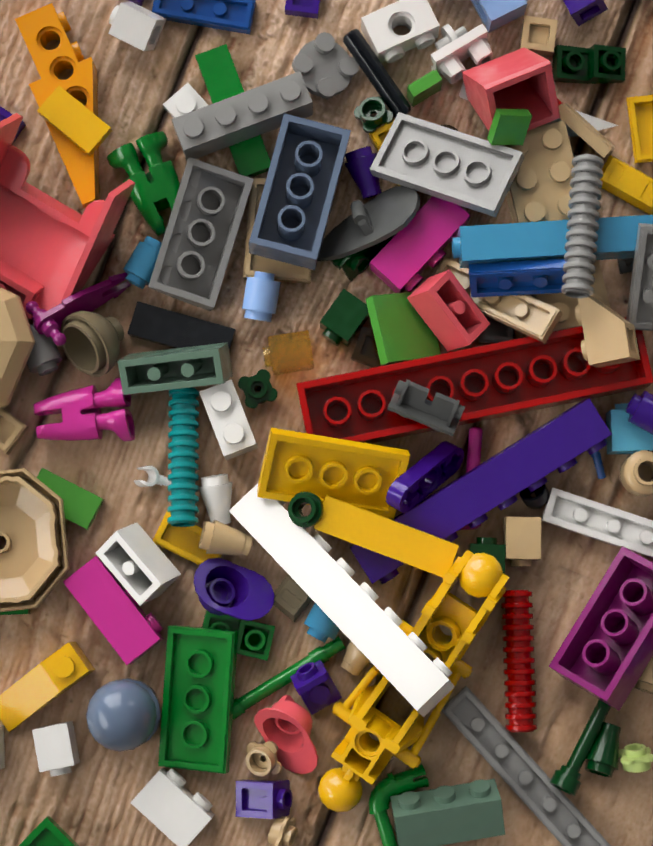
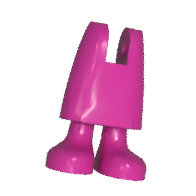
(83, 414)

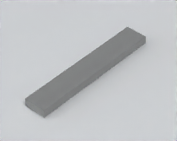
(520, 771)

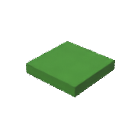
(399, 329)

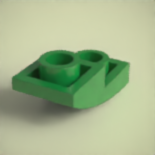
(253, 637)

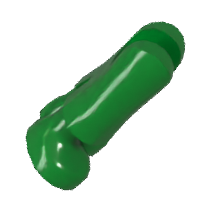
(154, 189)

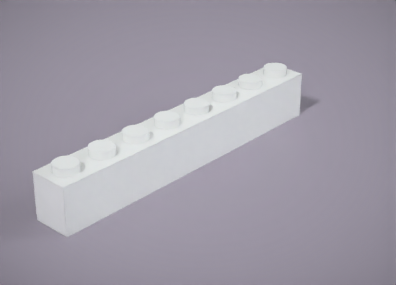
(345, 602)

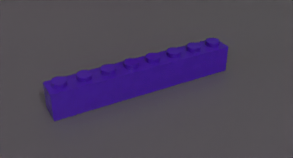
(497, 482)

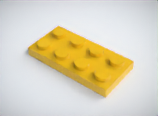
(330, 467)

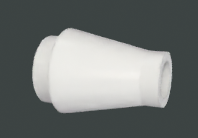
(217, 495)

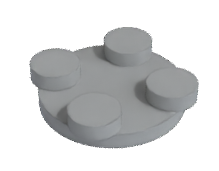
(325, 66)

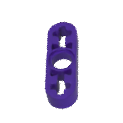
(424, 476)

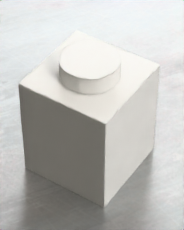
(136, 25)
(56, 748)

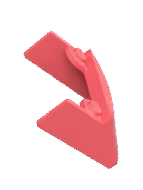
(43, 243)

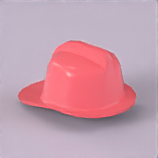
(290, 728)

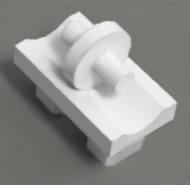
(457, 47)

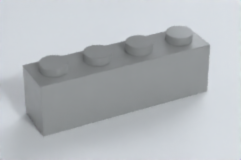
(242, 116)

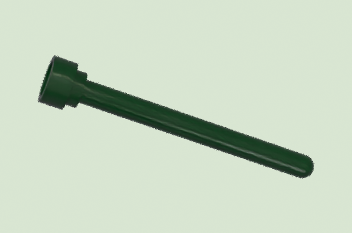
(568, 776)

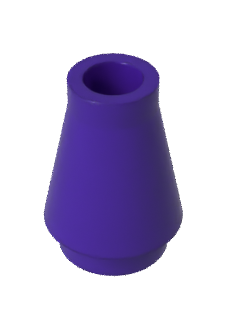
(359, 166)

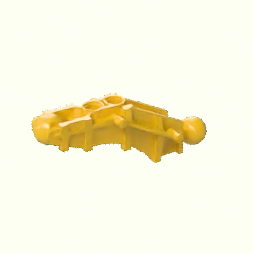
(367, 758)

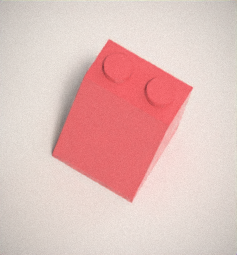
(513, 82)

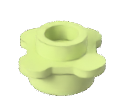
(636, 758)

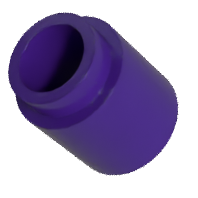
(641, 411)

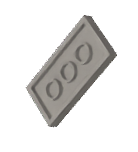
(447, 164)

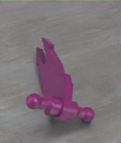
(88, 299)

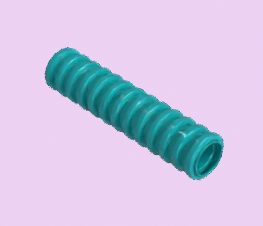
(183, 457)

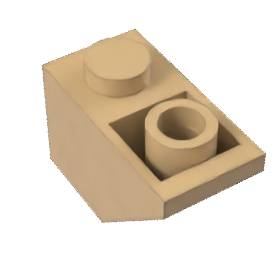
(606, 334)

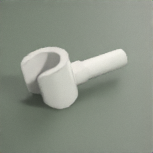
(153, 478)

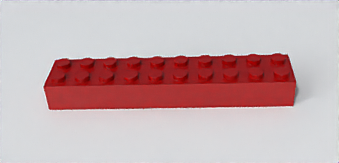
(485, 379)

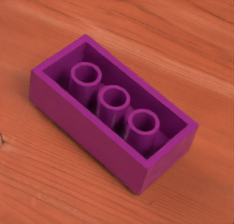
(613, 633)

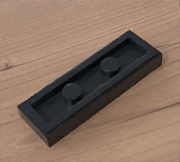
(176, 329)

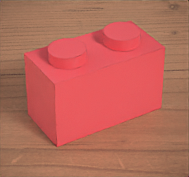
(448, 310)

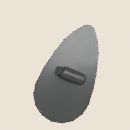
(371, 223)

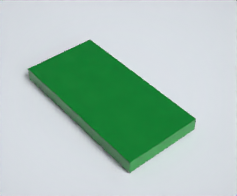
(198, 699)

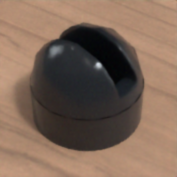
(537, 502)

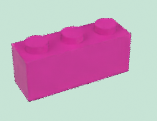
(419, 245)
(114, 611)

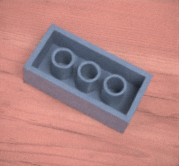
(299, 191)

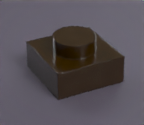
(365, 349)

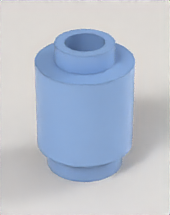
(261, 296)

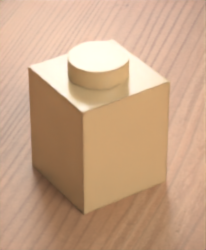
(522, 540)

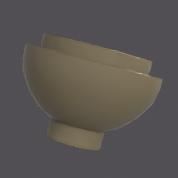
(92, 341)

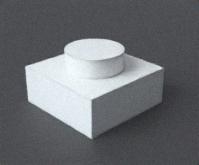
(184, 102)

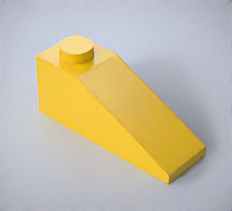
(43, 684)

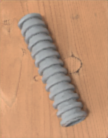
(582, 226)

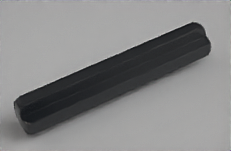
(376, 72)

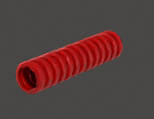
(519, 661)

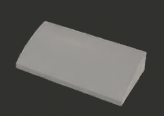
(200, 234)

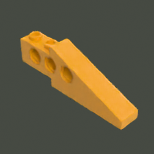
(37, 30)

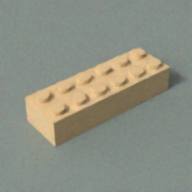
(542, 194)

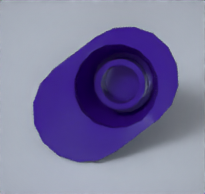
(232, 590)

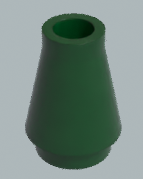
(604, 752)

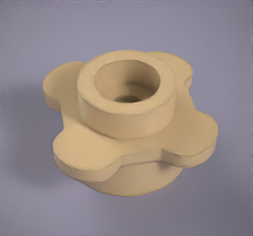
(257, 764)
(283, 832)

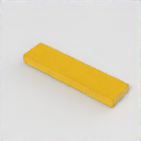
(386, 536)

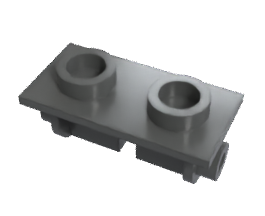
(411, 402)

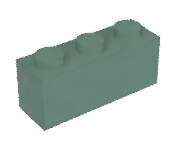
(175, 368)
(448, 814)

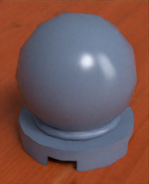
(123, 714)

